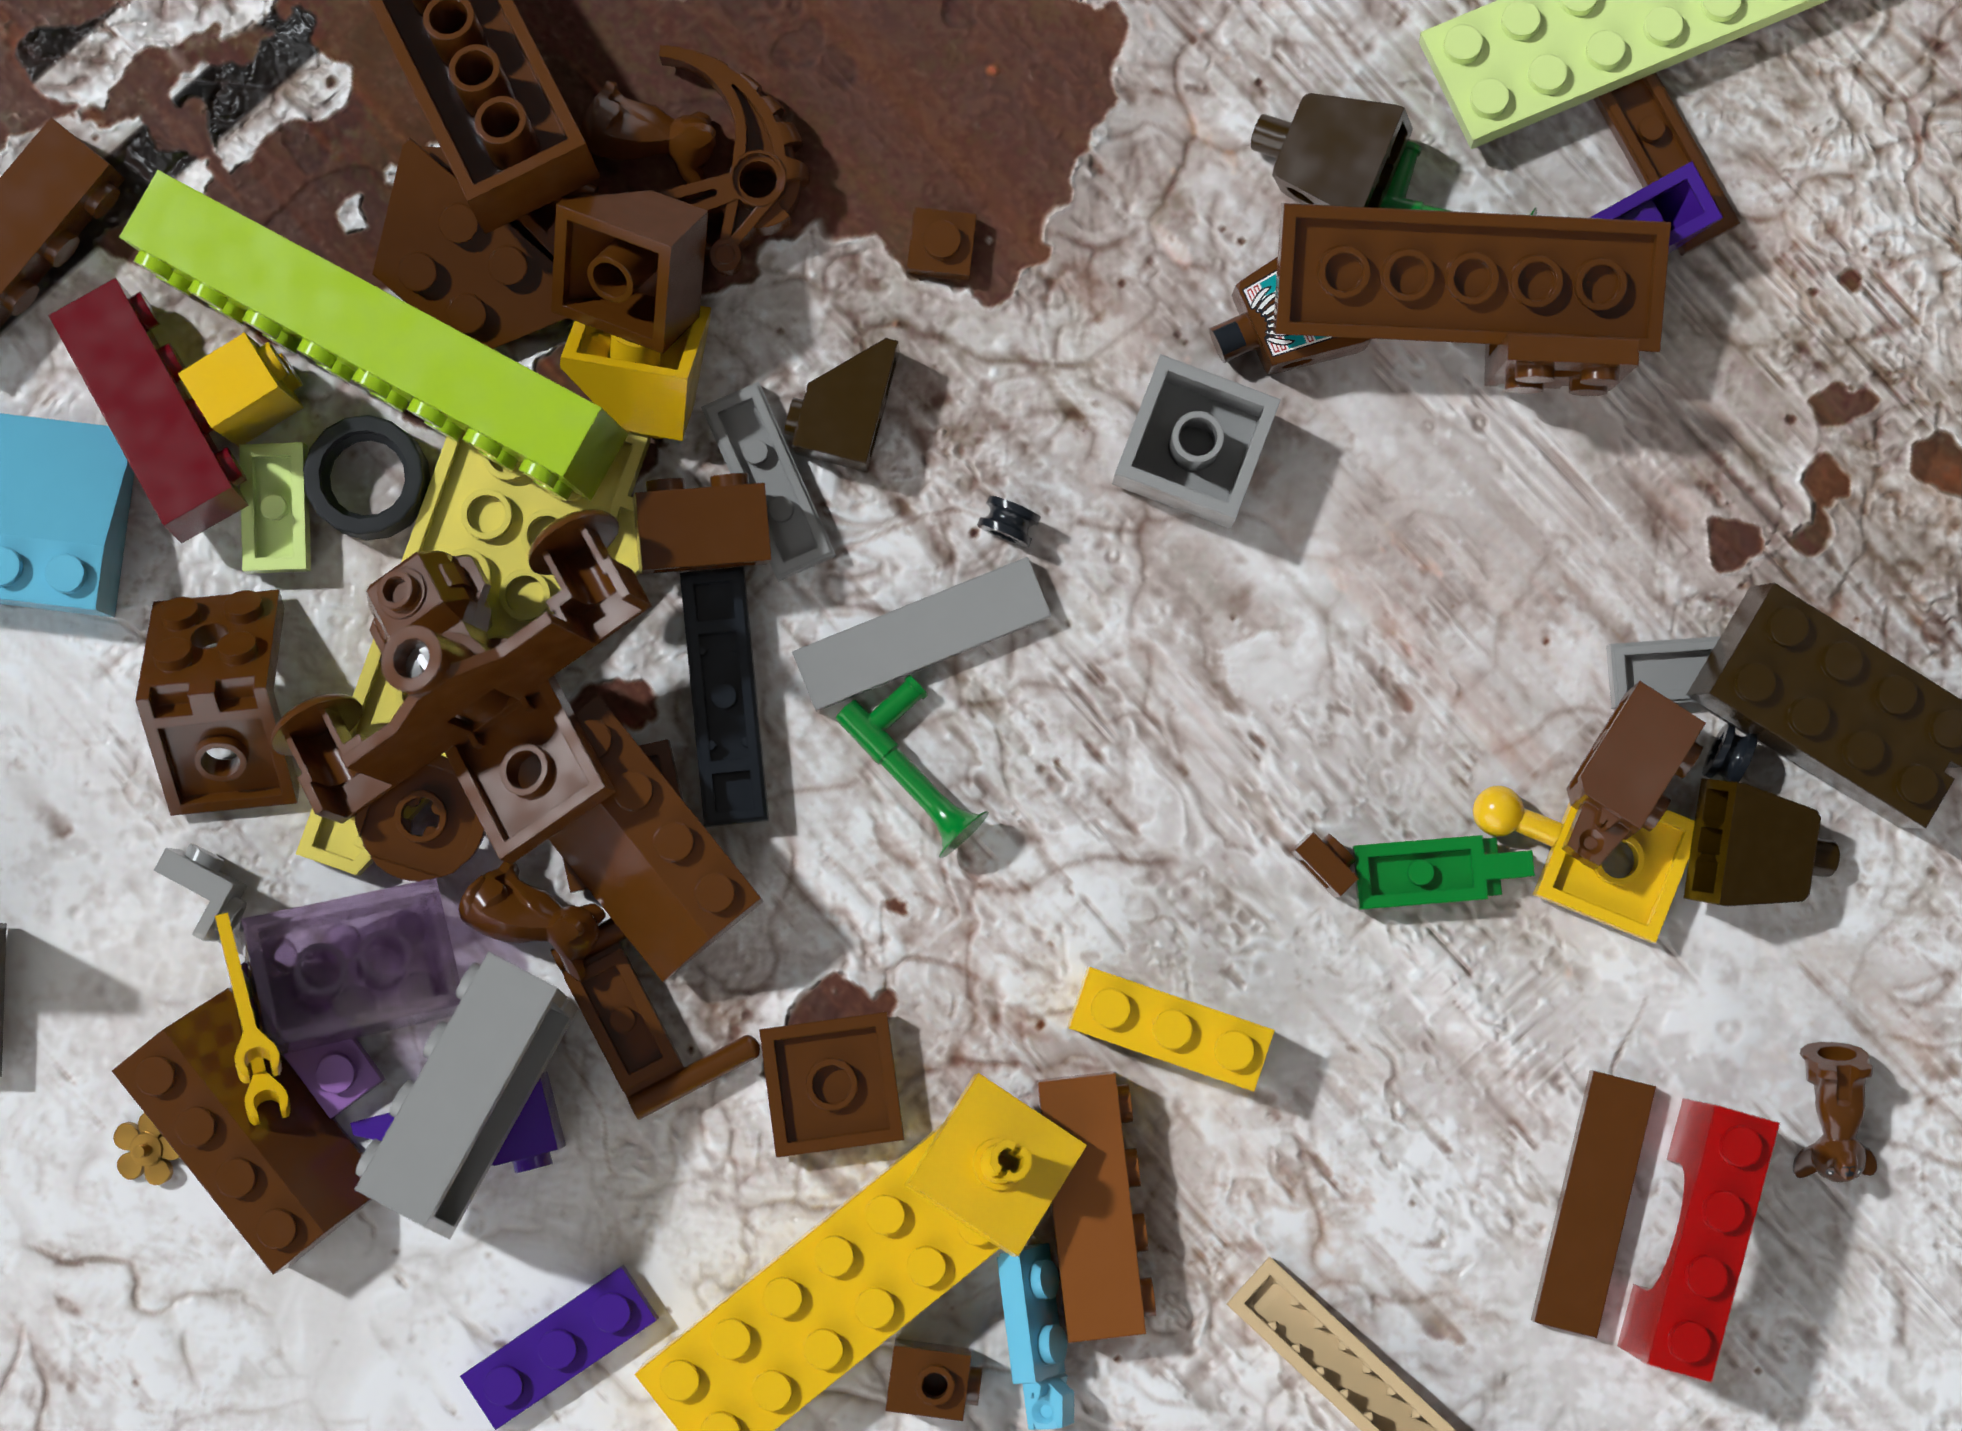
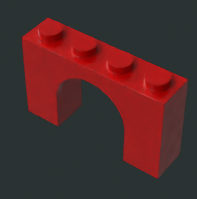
(1688, 1308)

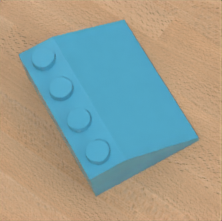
(62, 515)

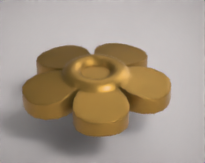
(147, 1153)

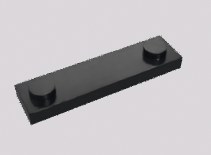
(724, 696)

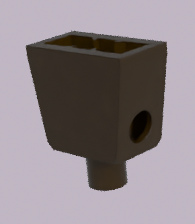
(1335, 149)
(1754, 847)

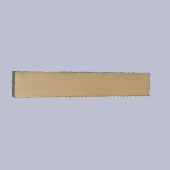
(1330, 1355)

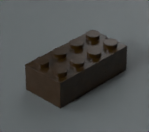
(1834, 705)

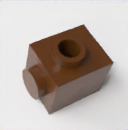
(932, 1380)

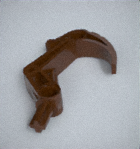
(760, 146)

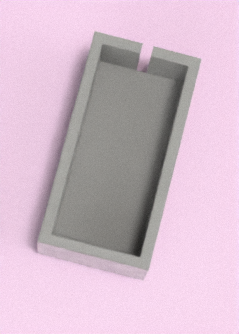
(465, 1095)

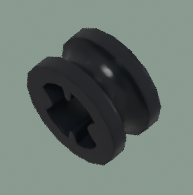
(1009, 521)
(1729, 754)

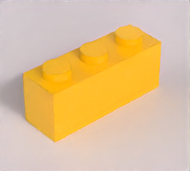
(1170, 1028)

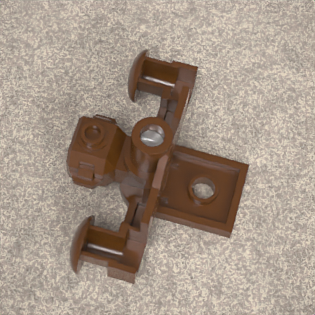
(476, 695)

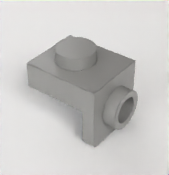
(201, 873)

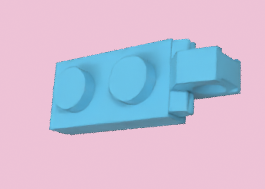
(1035, 1336)

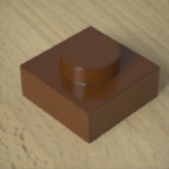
(941, 243)
(1327, 862)

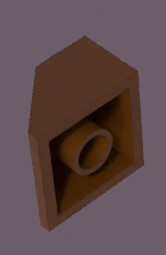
(630, 265)

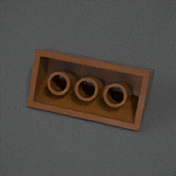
(648, 854)
(275, 1180)

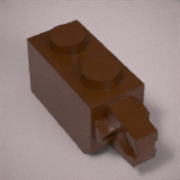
(1628, 771)

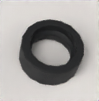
(330, 446)

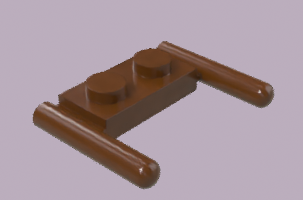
(634, 1035)

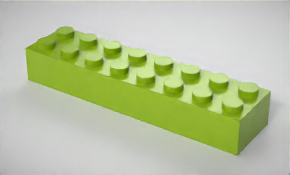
(373, 339)

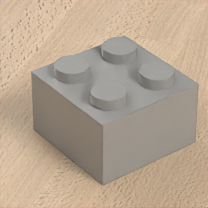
(1196, 441)

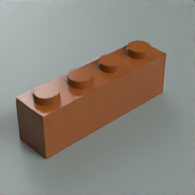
(1093, 1211)

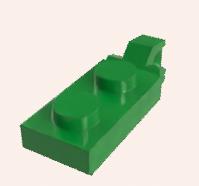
(1434, 871)

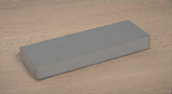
(756, 446)

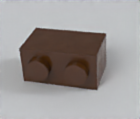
(701, 525)

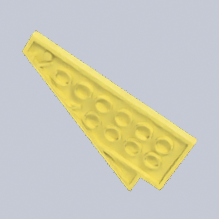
(493, 517)

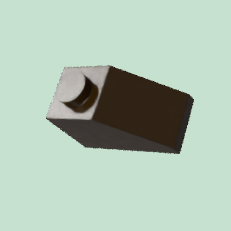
(845, 409)

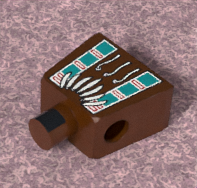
(1254, 330)

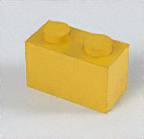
(243, 388)

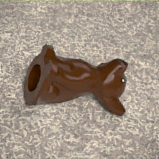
(636, 130)
(520, 913)
(1839, 1088)

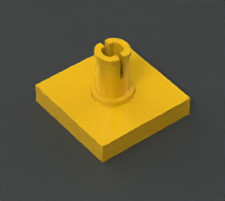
(995, 1165)

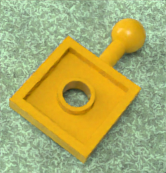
(1629, 903)

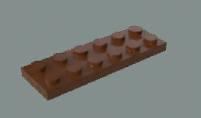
(1467, 275)

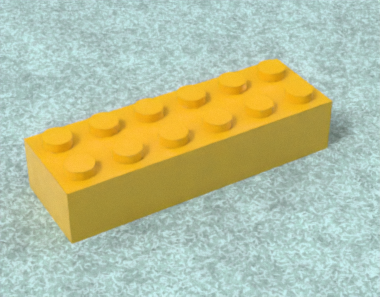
(815, 1308)

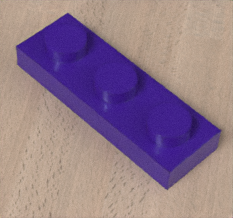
(559, 1347)

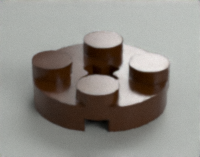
(440, 848)

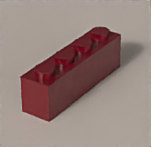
(150, 410)

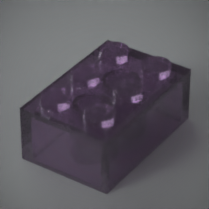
(351, 966)

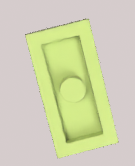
(278, 513)

